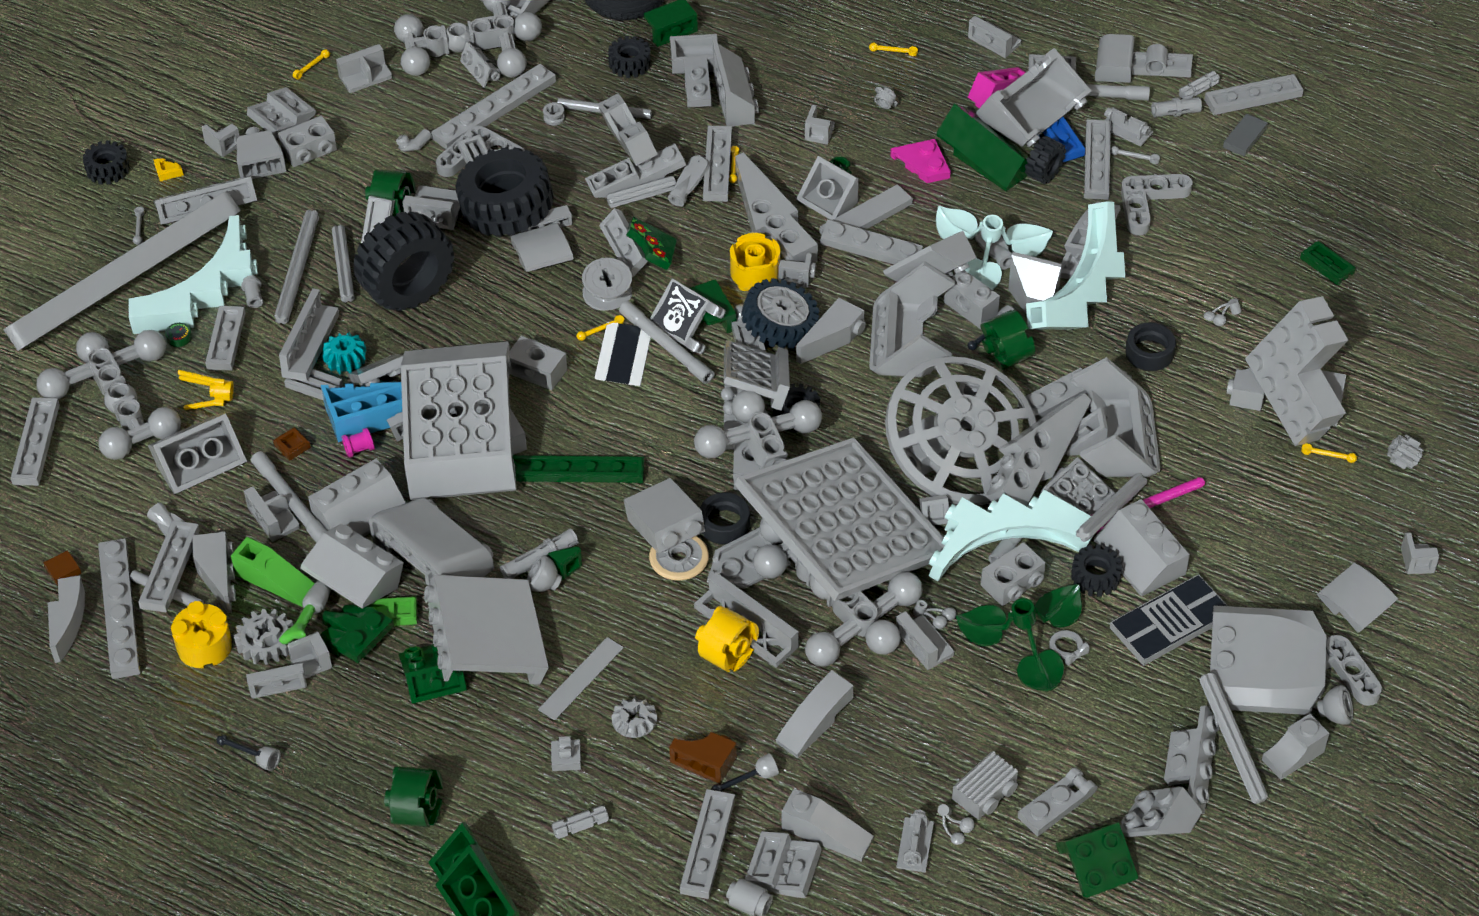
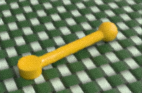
(912, 51)
(297, 74)
(734, 152)
(581, 335)
(1308, 449)

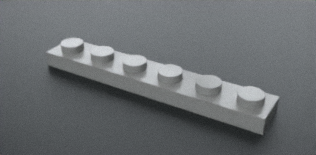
(495, 105)
(119, 609)

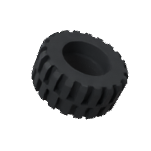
(483, 194)
(392, 243)

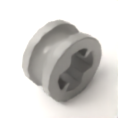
(548, 111)

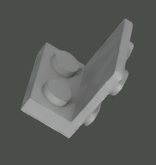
(436, 203)

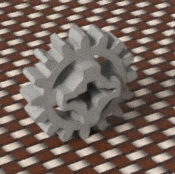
(264, 635)

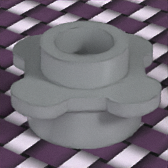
(885, 98)

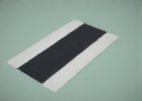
(623, 354)

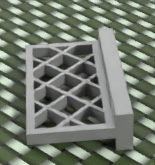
(757, 371)

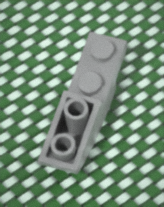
(627, 174)
(1075, 245)

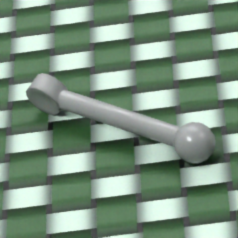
(1154, 158)
(139, 212)

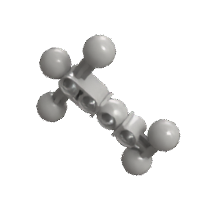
(481, 33)
(118, 396)
(749, 408)
(880, 635)

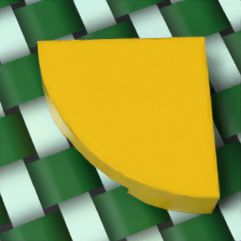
(167, 170)

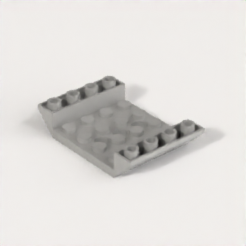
(462, 452)

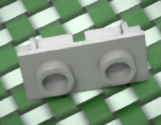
(479, 65)
(1130, 130)
(915, 842)

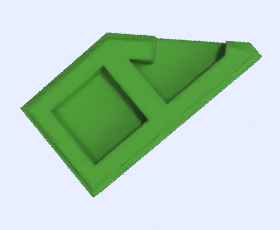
(401, 610)

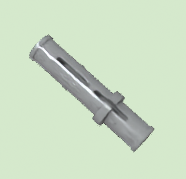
(525, 561)

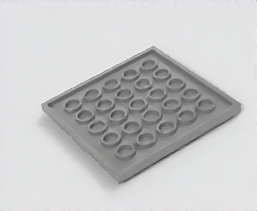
(842, 517)

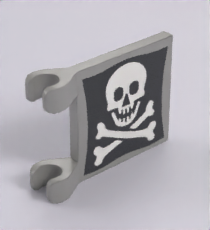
(681, 313)

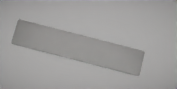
(580, 678)

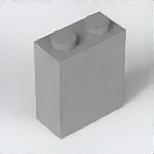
(664, 515)

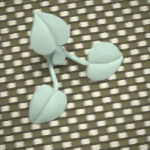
(1024, 238)

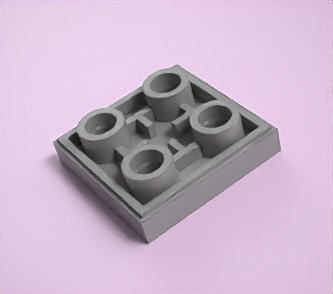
(370, 374)
(1080, 487)

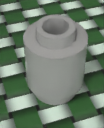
(749, 898)

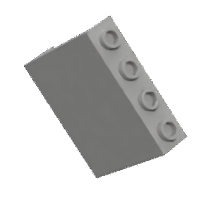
(485, 626)

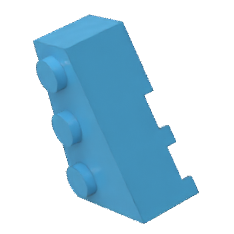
(361, 407)

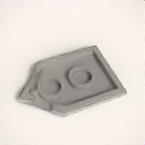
(735, 560)

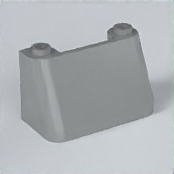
(1035, 100)
(430, 541)

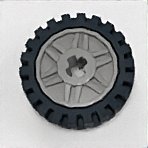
(779, 312)

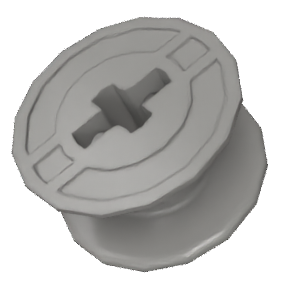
(613, 273)

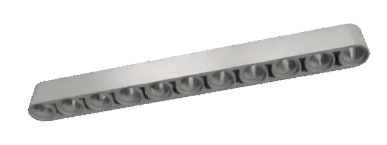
(121, 271)

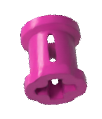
(357, 442)

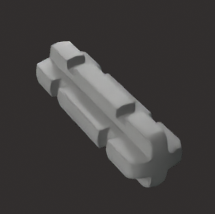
(1199, 85)
(580, 822)

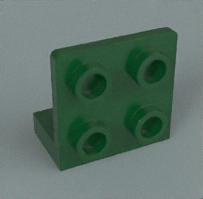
(425, 678)
(1099, 859)

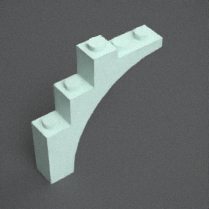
(1088, 284)
(200, 290)
(972, 526)

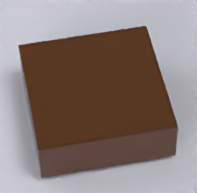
(292, 444)
(62, 567)

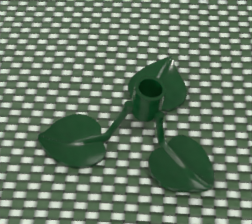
(1060, 606)

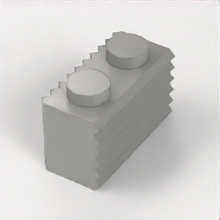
(985, 785)

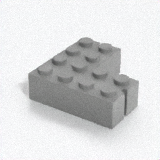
(1290, 370)

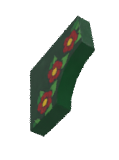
(655, 244)

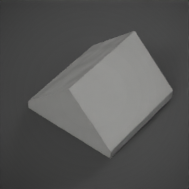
(829, 189)

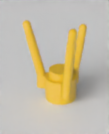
(220, 389)

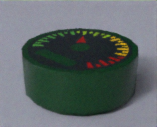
(178, 334)

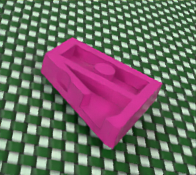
(923, 159)

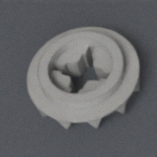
(636, 727)

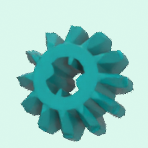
(344, 353)

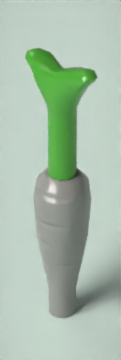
(313, 604)

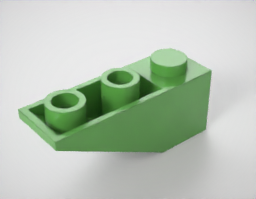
(270, 571)

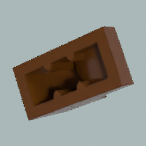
(707, 757)

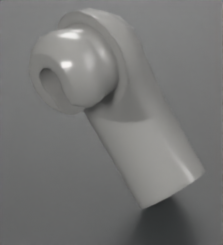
(406, 144)

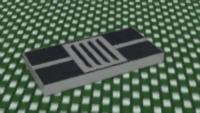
(1168, 620)

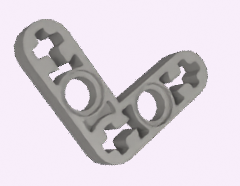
(456, 159)
(1141, 195)
(1352, 658)

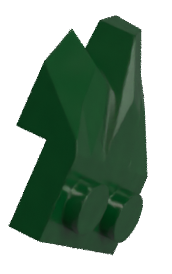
(354, 631)

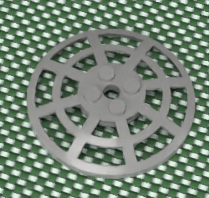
(948, 426)

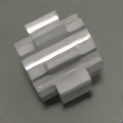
(1405, 451)

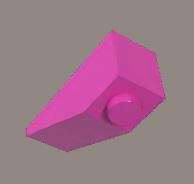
(989, 82)

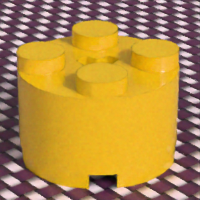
(754, 260)
(201, 635)
(726, 639)

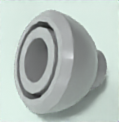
(543, 575)
(1337, 706)

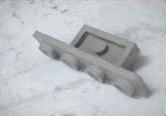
(1191, 757)

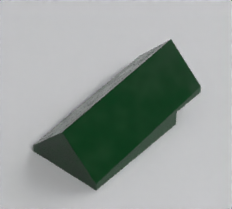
(983, 147)
(469, 879)

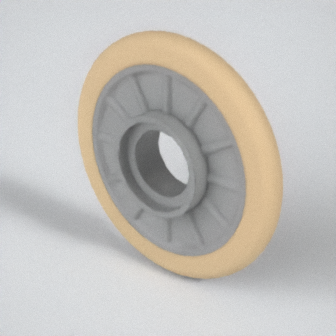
(689, 567)

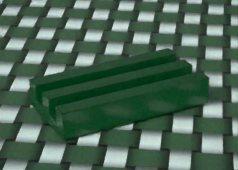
(1325, 264)

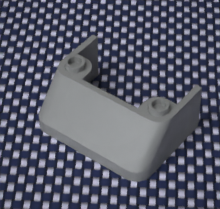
(899, 320)
(1130, 422)

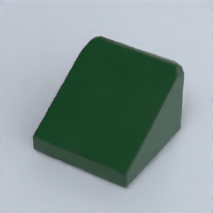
(566, 560)

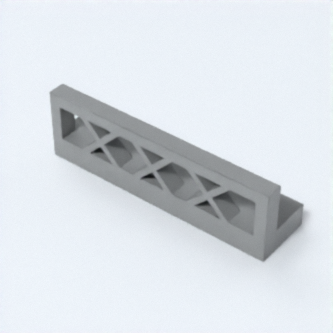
(179, 205)
(307, 338)
(768, 623)

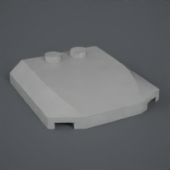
(1268, 659)

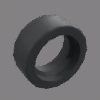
(1156, 333)
(722, 502)

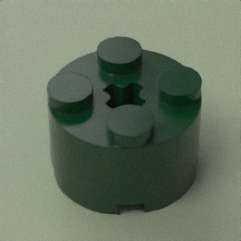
(391, 185)
(1007, 339)
(414, 796)

